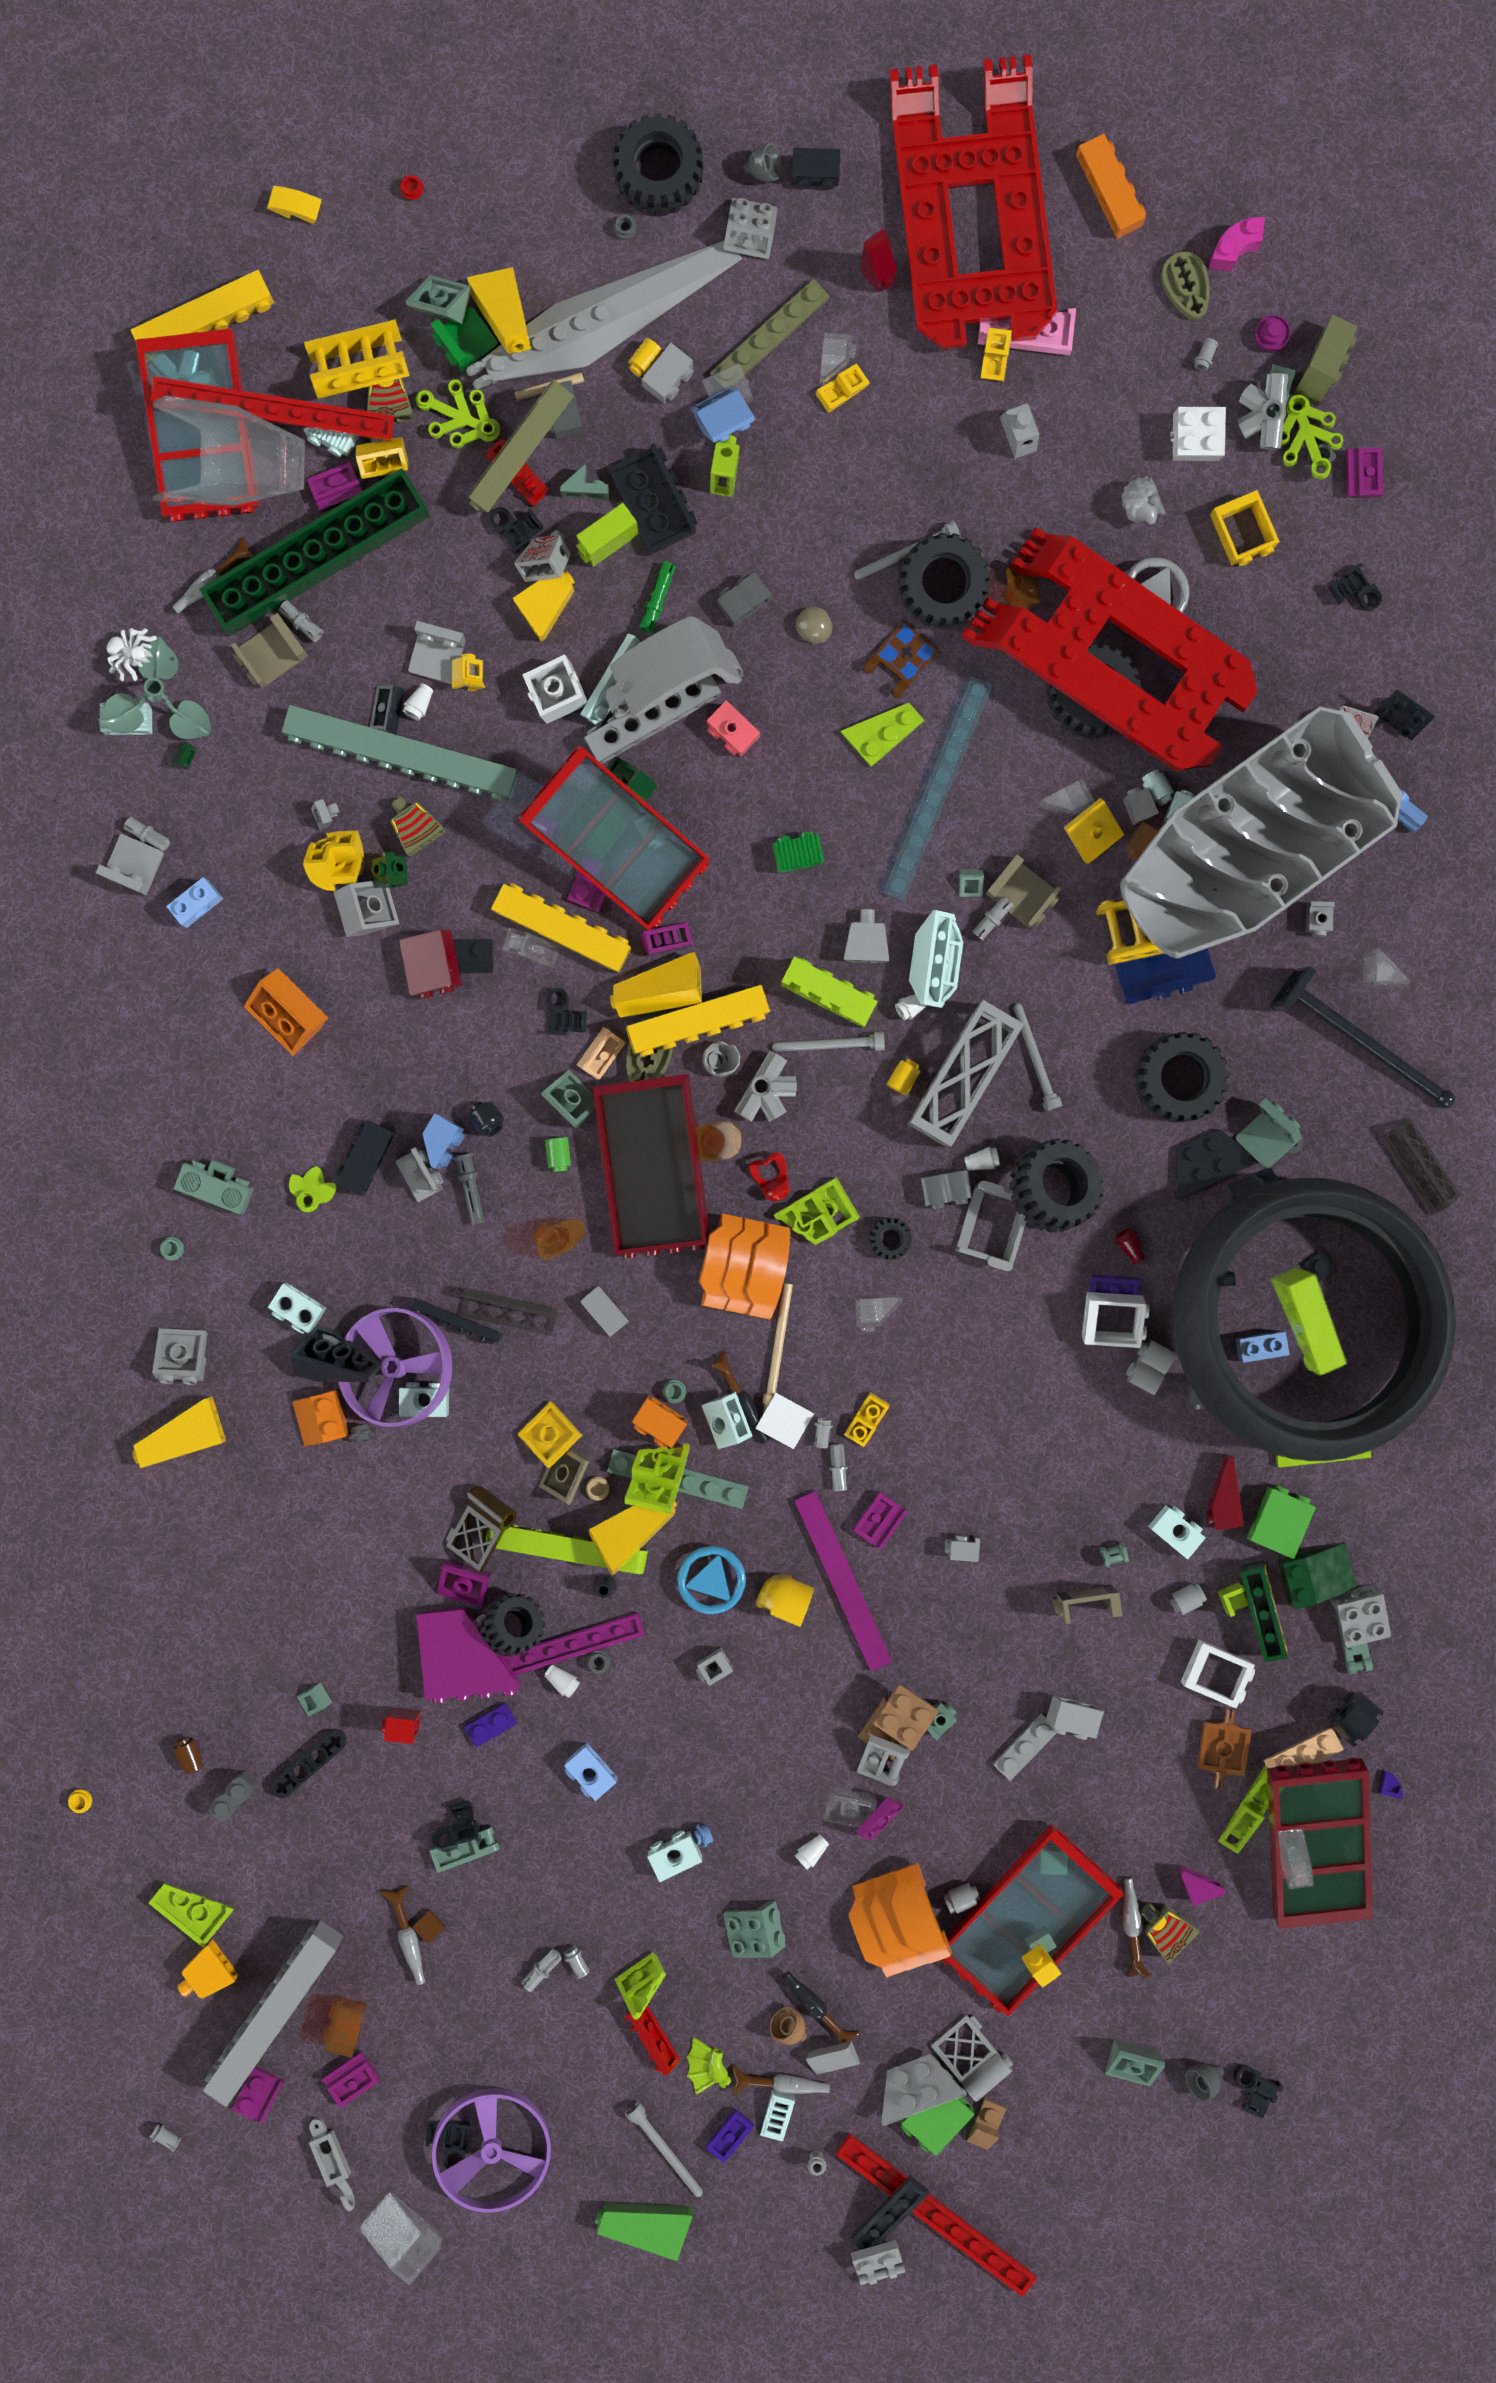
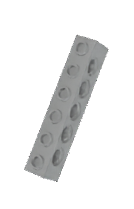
(666, 716)

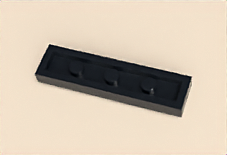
(465, 1325)
(890, 2214)

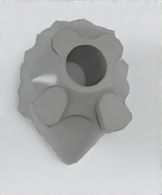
(1142, 501)

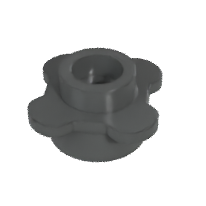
(1327, 452)
(360, 1434)

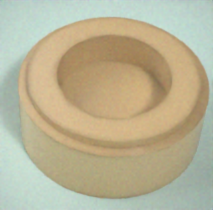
(597, 1488)

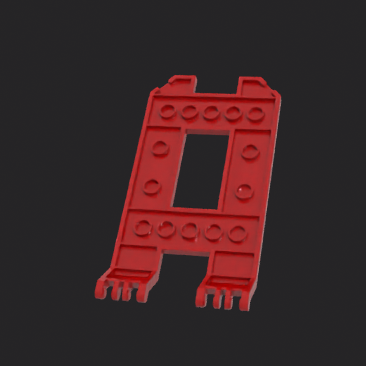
(1002, 157)
(1060, 654)

